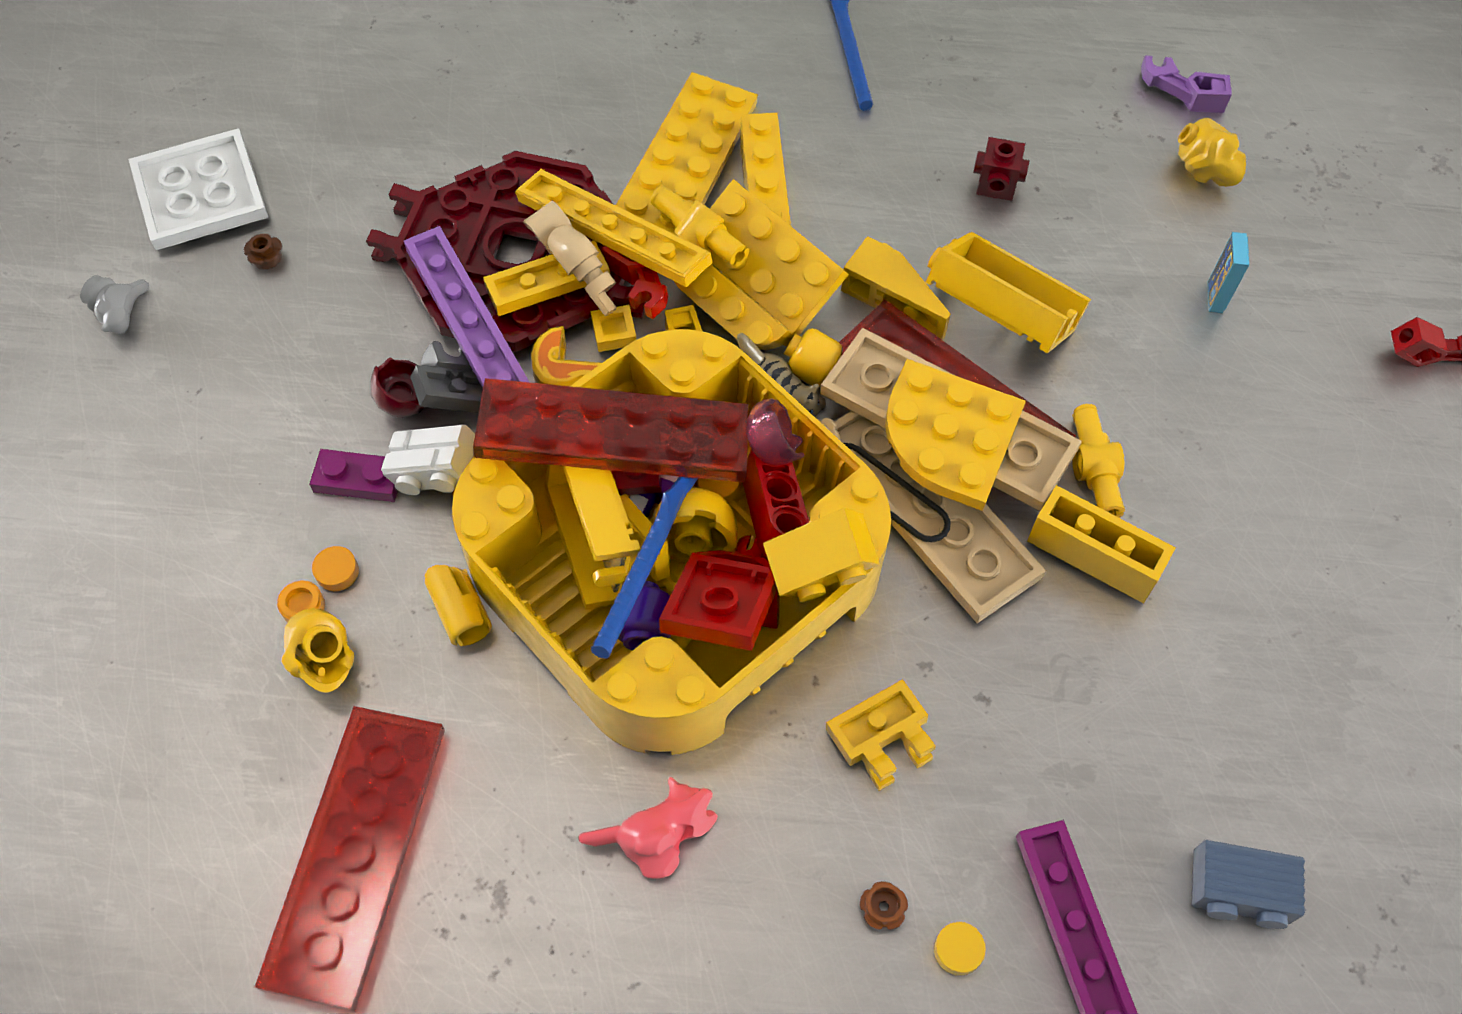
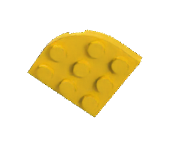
(950, 431)

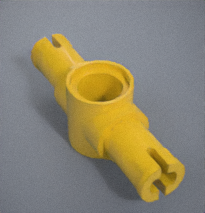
(699, 226)
(1098, 460)

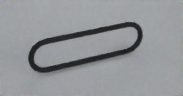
(947, 523)

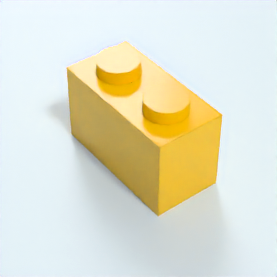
(821, 554)

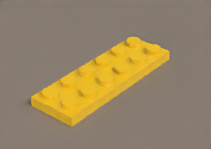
(689, 147)

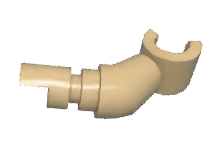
(573, 252)

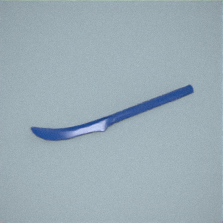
(852, 54)
(641, 567)

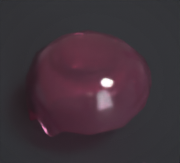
(771, 433)

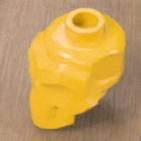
(1211, 153)
(317, 649)

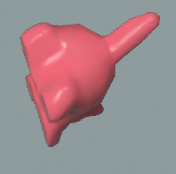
(654, 834)

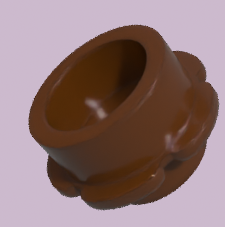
(263, 251)

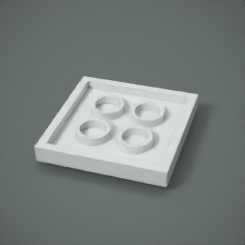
(197, 189)

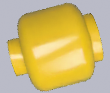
(812, 356)

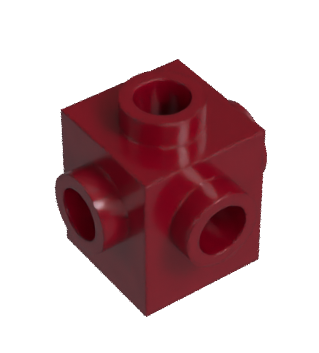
(1000, 168)

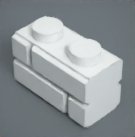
(428, 458)

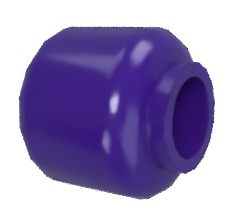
(644, 617)

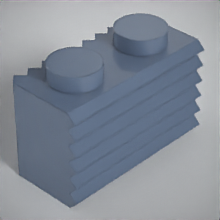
(1248, 883)

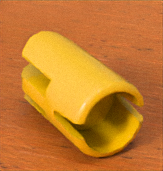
(457, 604)

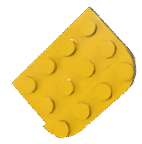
(776, 285)

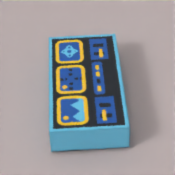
(1228, 272)

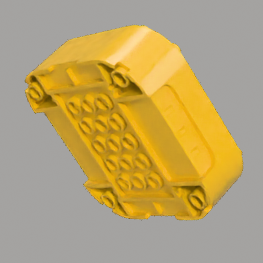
(659, 691)

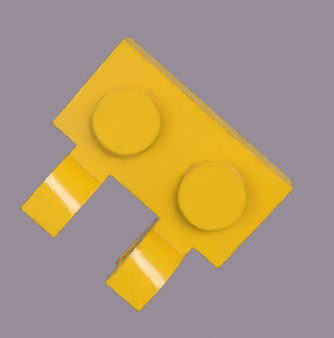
(878, 722)

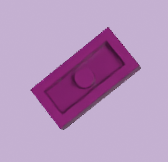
(351, 476)

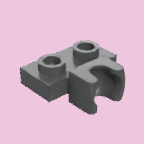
(446, 381)

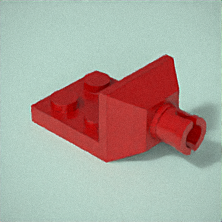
(723, 597)

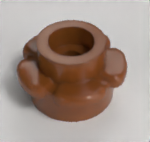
(887, 893)

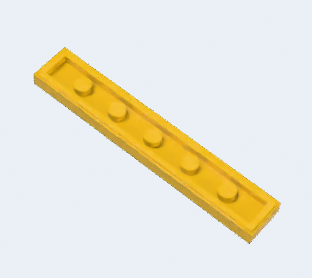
(618, 228)

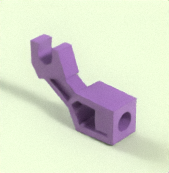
(1199, 92)

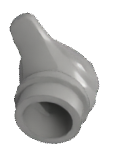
(112, 301)

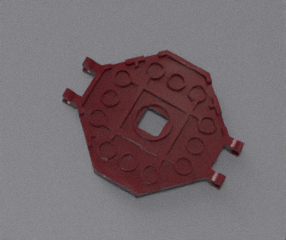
(475, 218)

